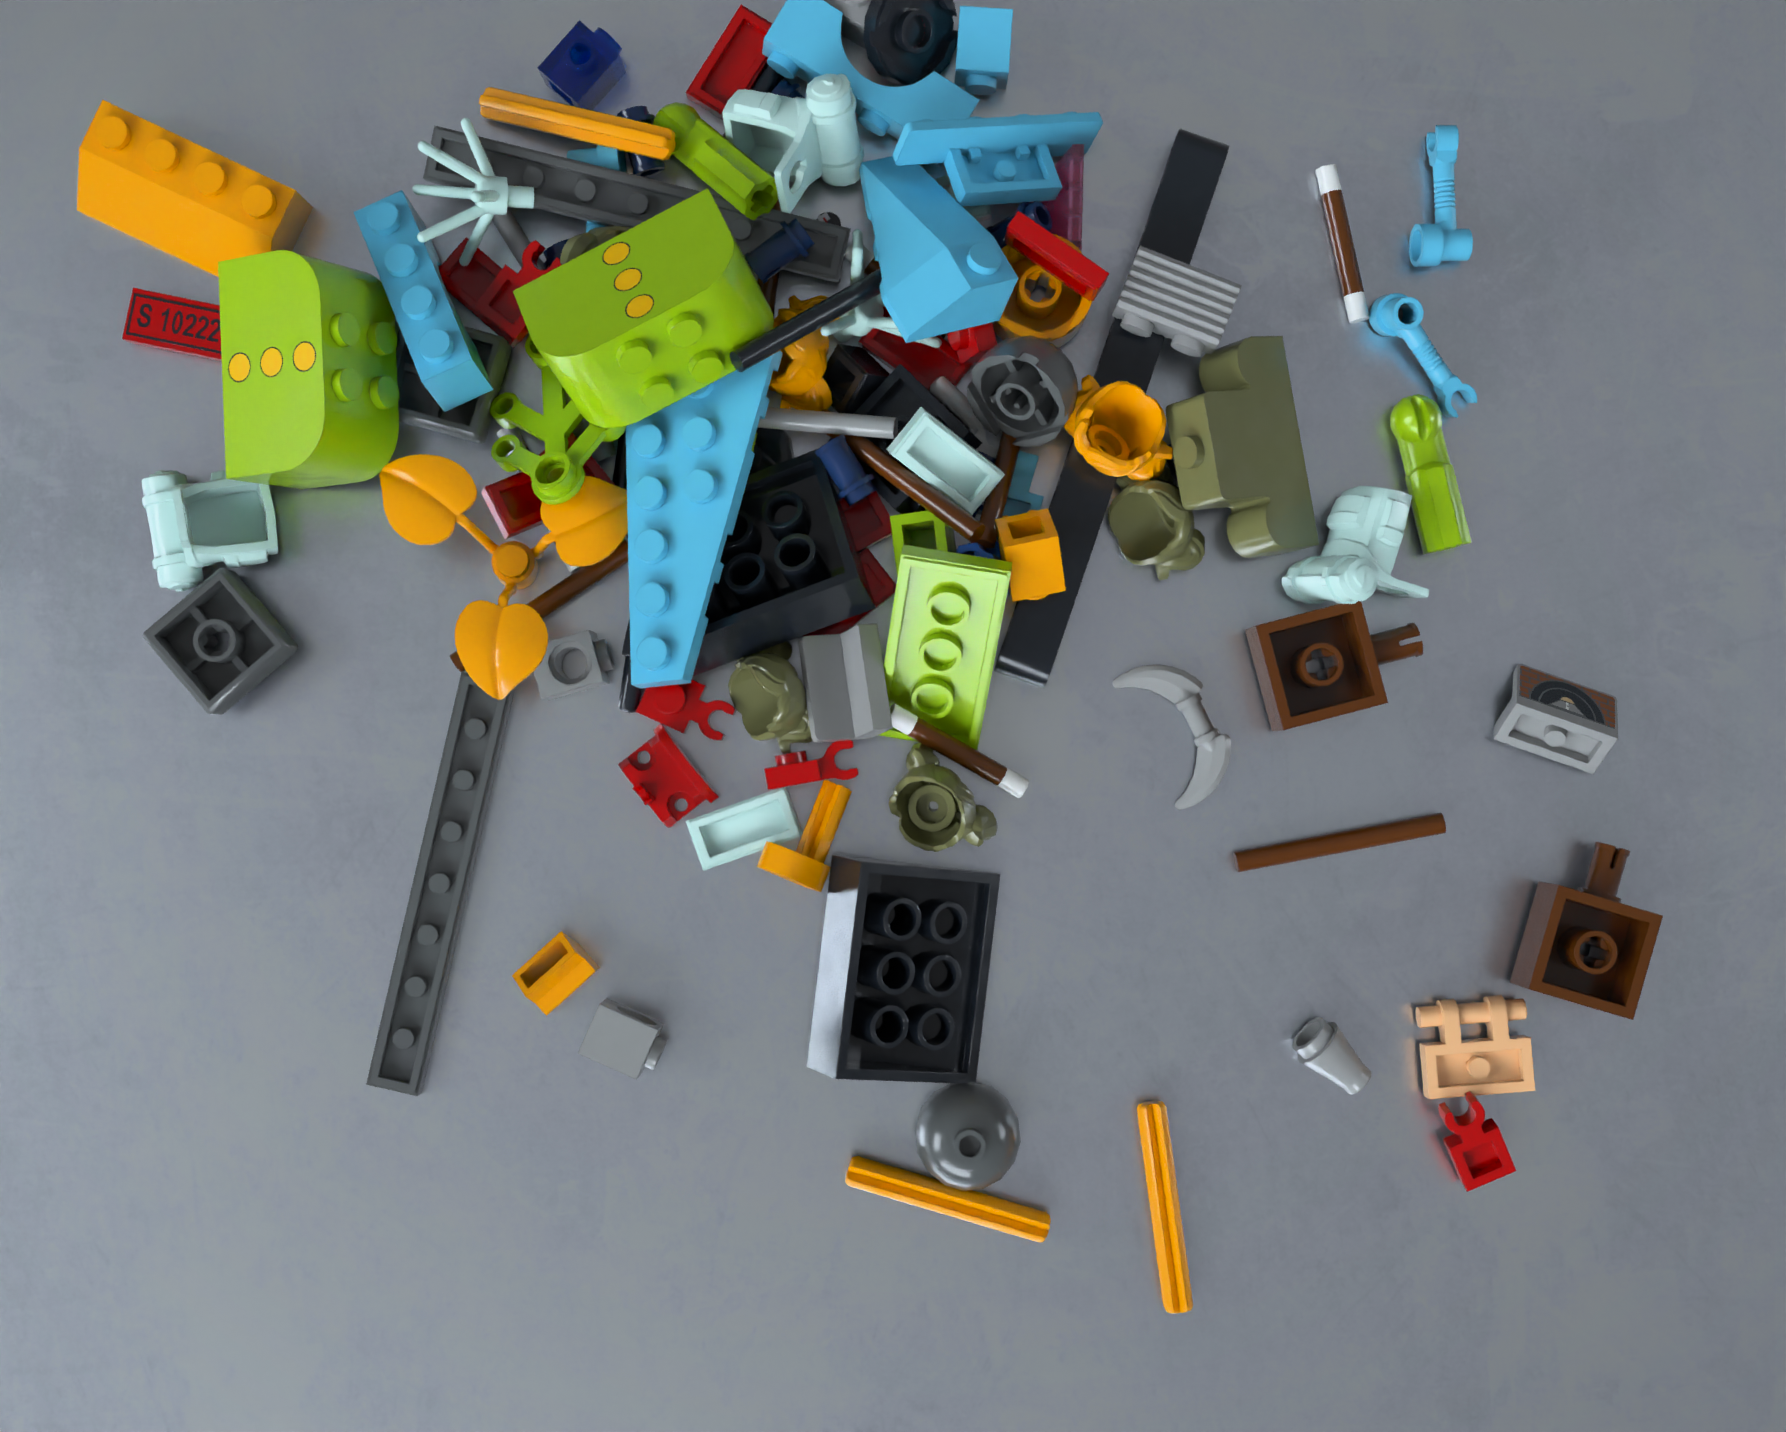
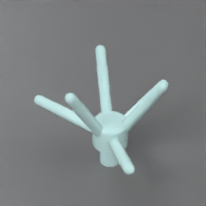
(490, 194)
(870, 313)

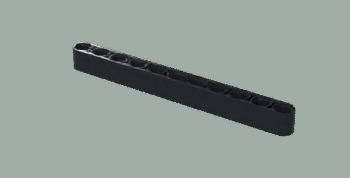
(1081, 489)

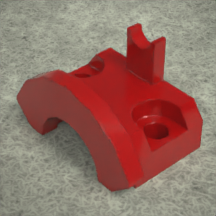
(666, 778)

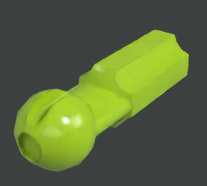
(718, 161)
(1429, 474)

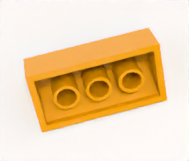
(181, 193)

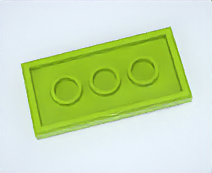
(945, 638)

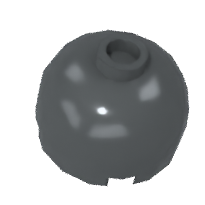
(1023, 390)
(967, 1135)

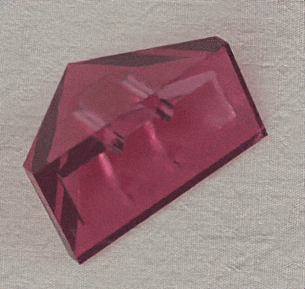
(1068, 206)

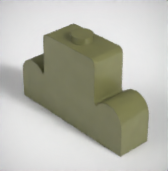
(1245, 449)

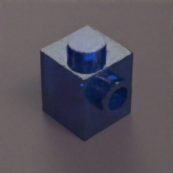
(583, 66)

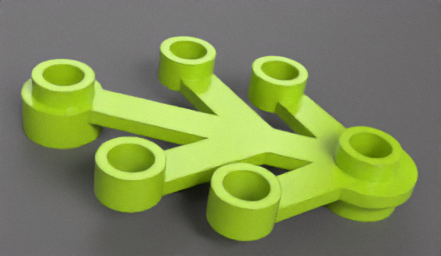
(560, 471)

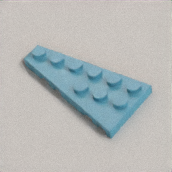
(682, 502)

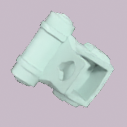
(799, 135)
(206, 525)
(1358, 553)

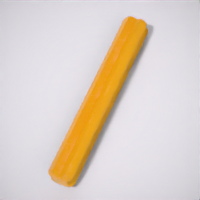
(577, 123)
(937, 1197)
(1165, 1207)

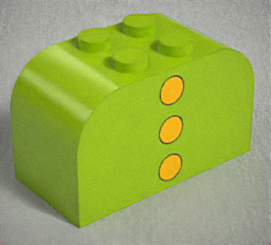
(647, 314)
(306, 371)

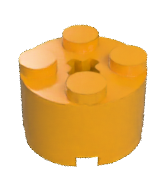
(1054, 317)

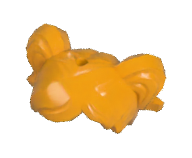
(802, 364)
(1119, 430)

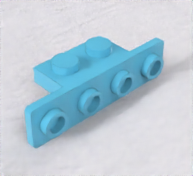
(998, 156)

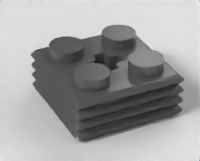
(466, 421)
(187, 638)

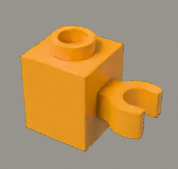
(1035, 554)

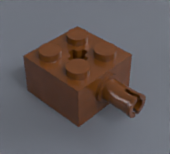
(1349, 656)
(1617, 934)

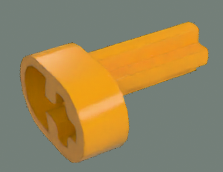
(807, 863)

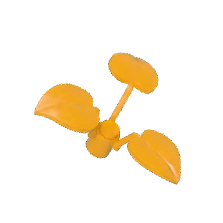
(501, 641)

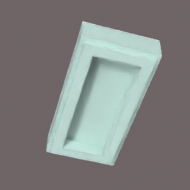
(945, 461)
(744, 828)

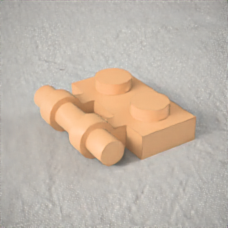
(1479, 1064)

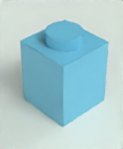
(983, 49)

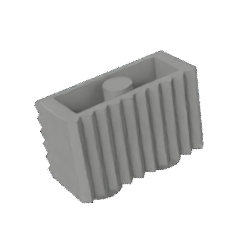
(1175, 302)

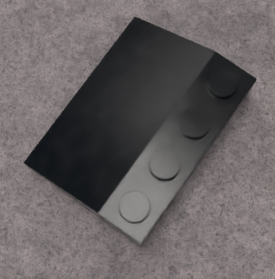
(784, 565)
(902, 971)

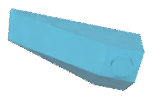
(932, 254)

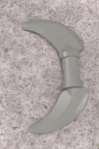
(1212, 747)

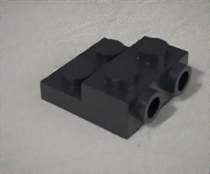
(901, 397)

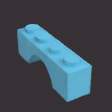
(809, 44)
(421, 304)

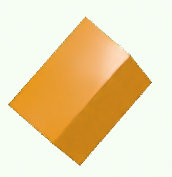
(555, 972)

